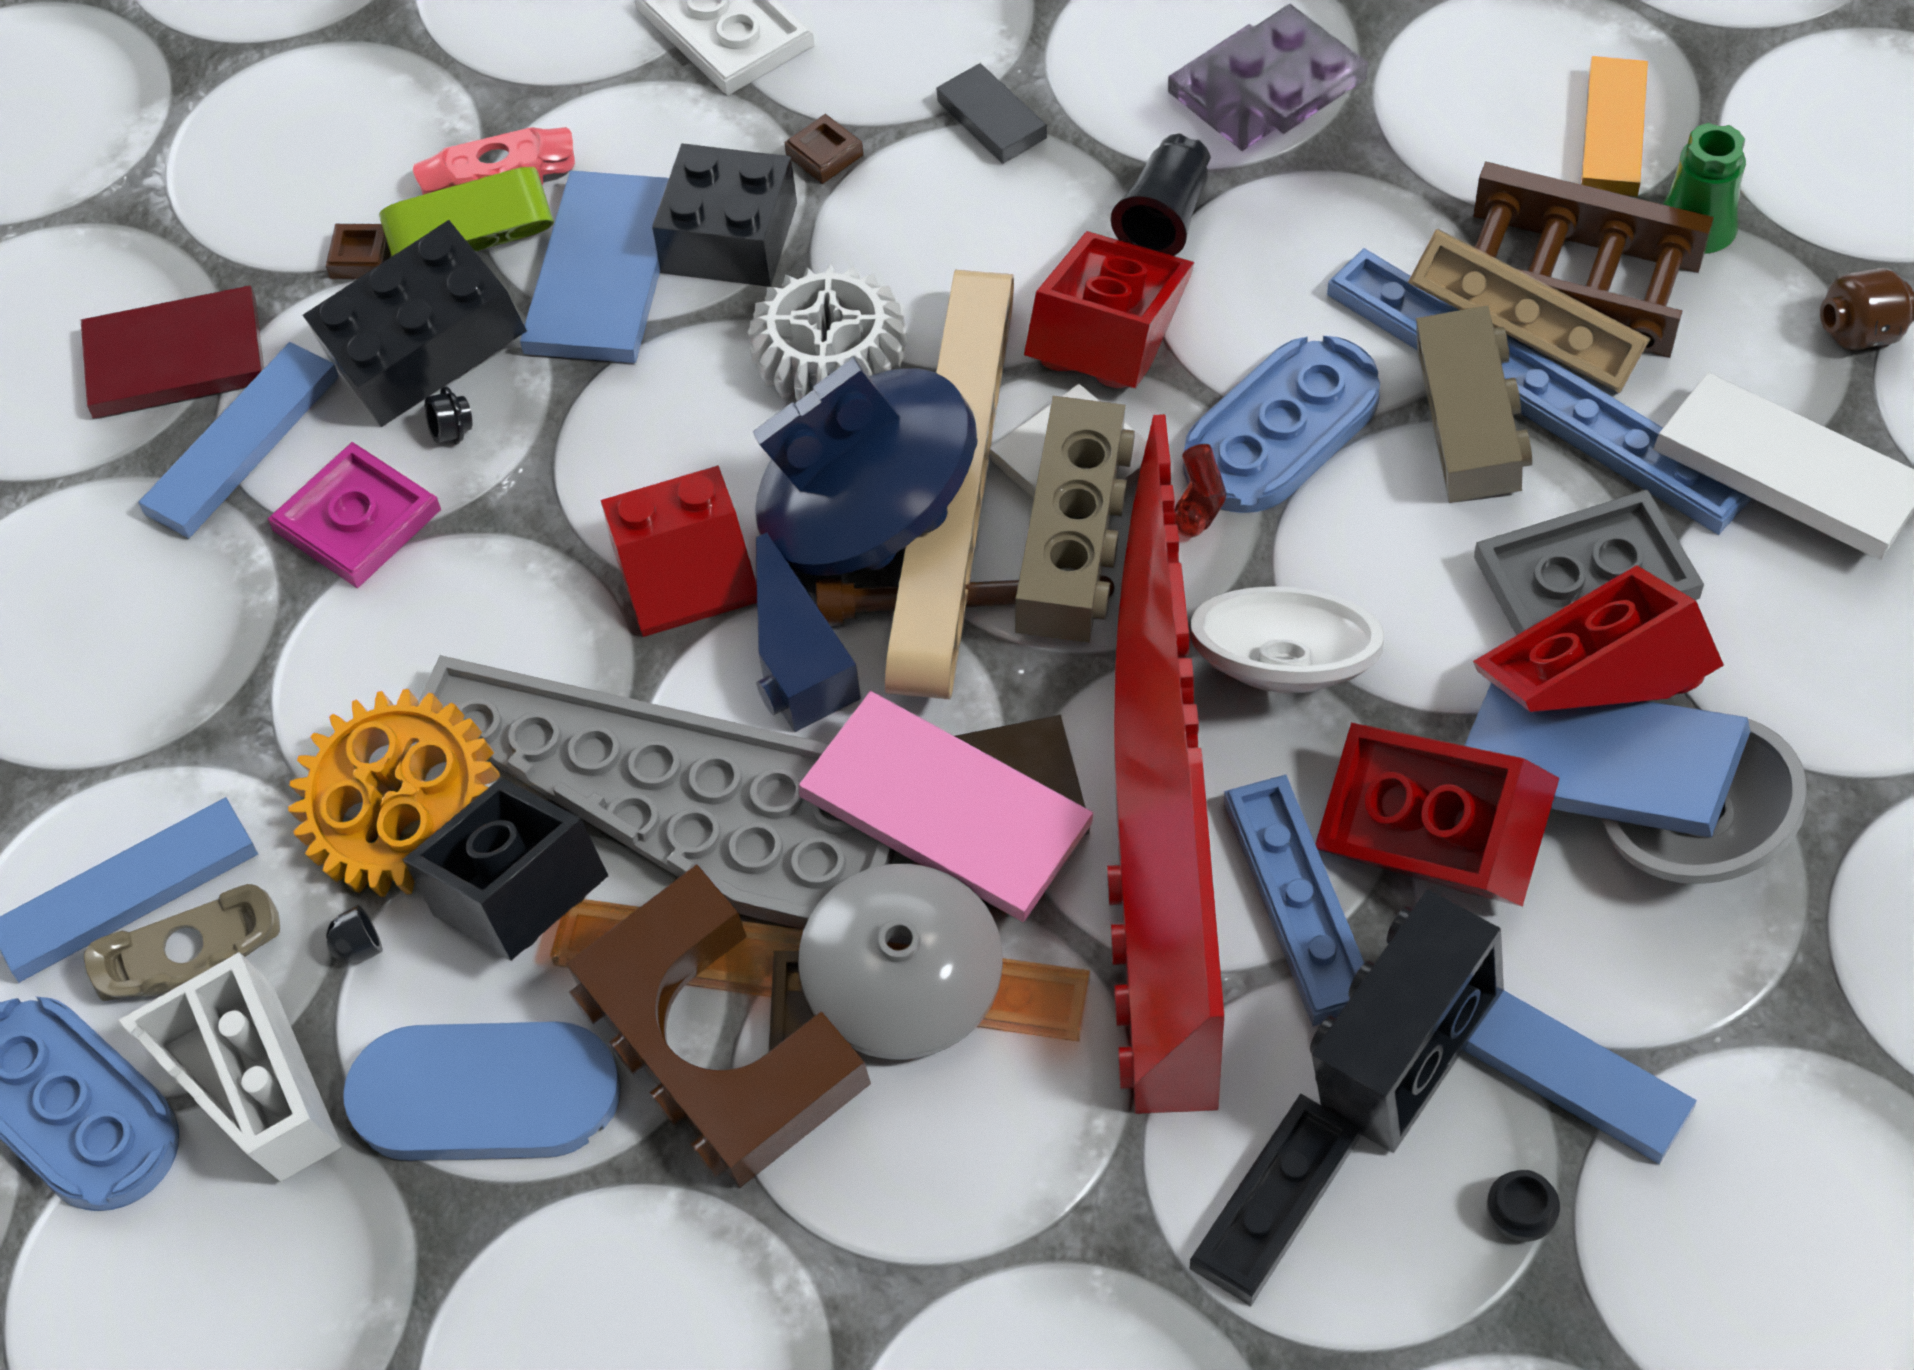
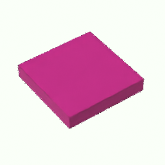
(354, 514)

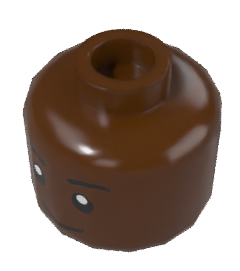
(1868, 309)

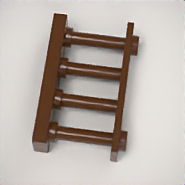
(1600, 220)

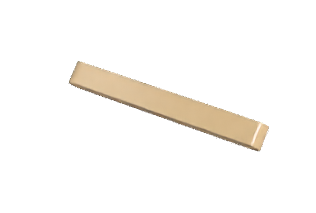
(940, 562)

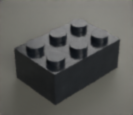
(415, 322)
(1408, 1018)

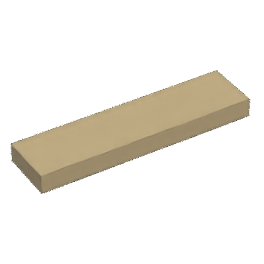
(1530, 310)

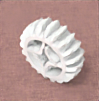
(822, 324)

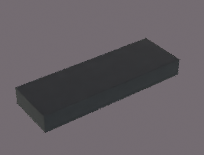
(1275, 1199)

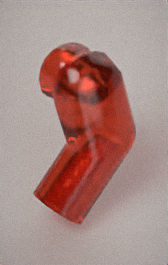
(1203, 494)

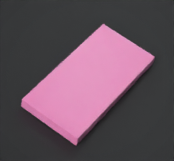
(946, 805)

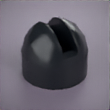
(353, 937)

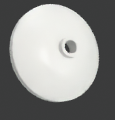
(1286, 638)

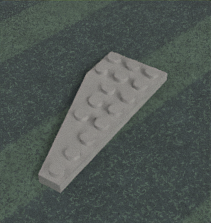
(670, 785)

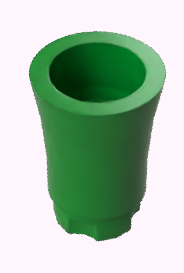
(1711, 180)

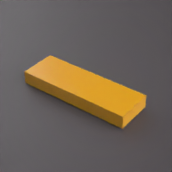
(1614, 125)

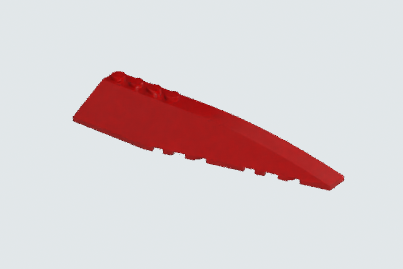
(1162, 823)

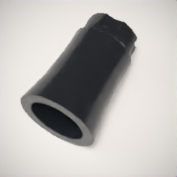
(1164, 196)

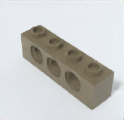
(1056, 600)

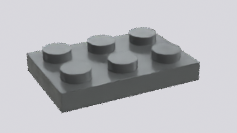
(1569, 556)

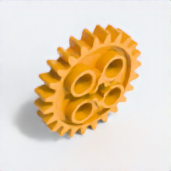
(390, 789)

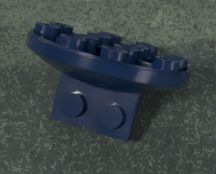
(862, 467)

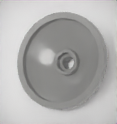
(1753, 828)
(908, 998)

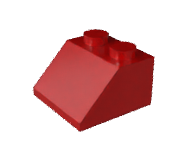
(680, 550)

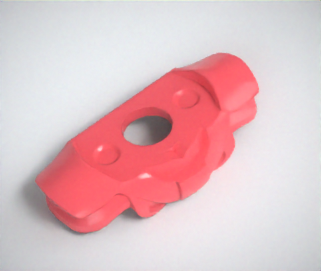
(540, 148)

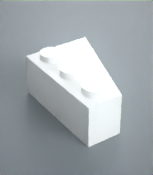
(240, 1063)

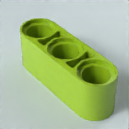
(482, 210)

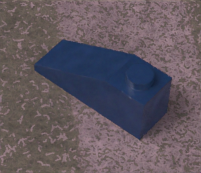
(799, 653)

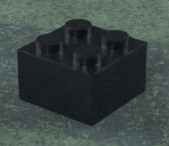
(725, 214)
(506, 868)

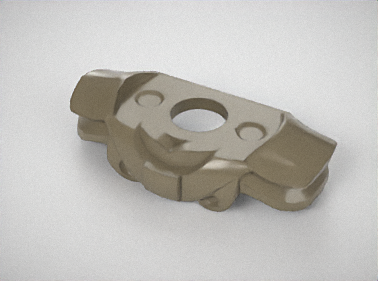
(137, 961)

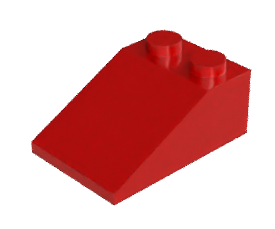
(1106, 309)
(1609, 647)
(1438, 812)

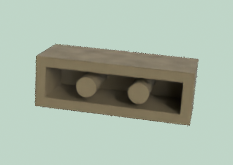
(1472, 404)

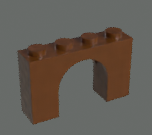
(741, 1113)

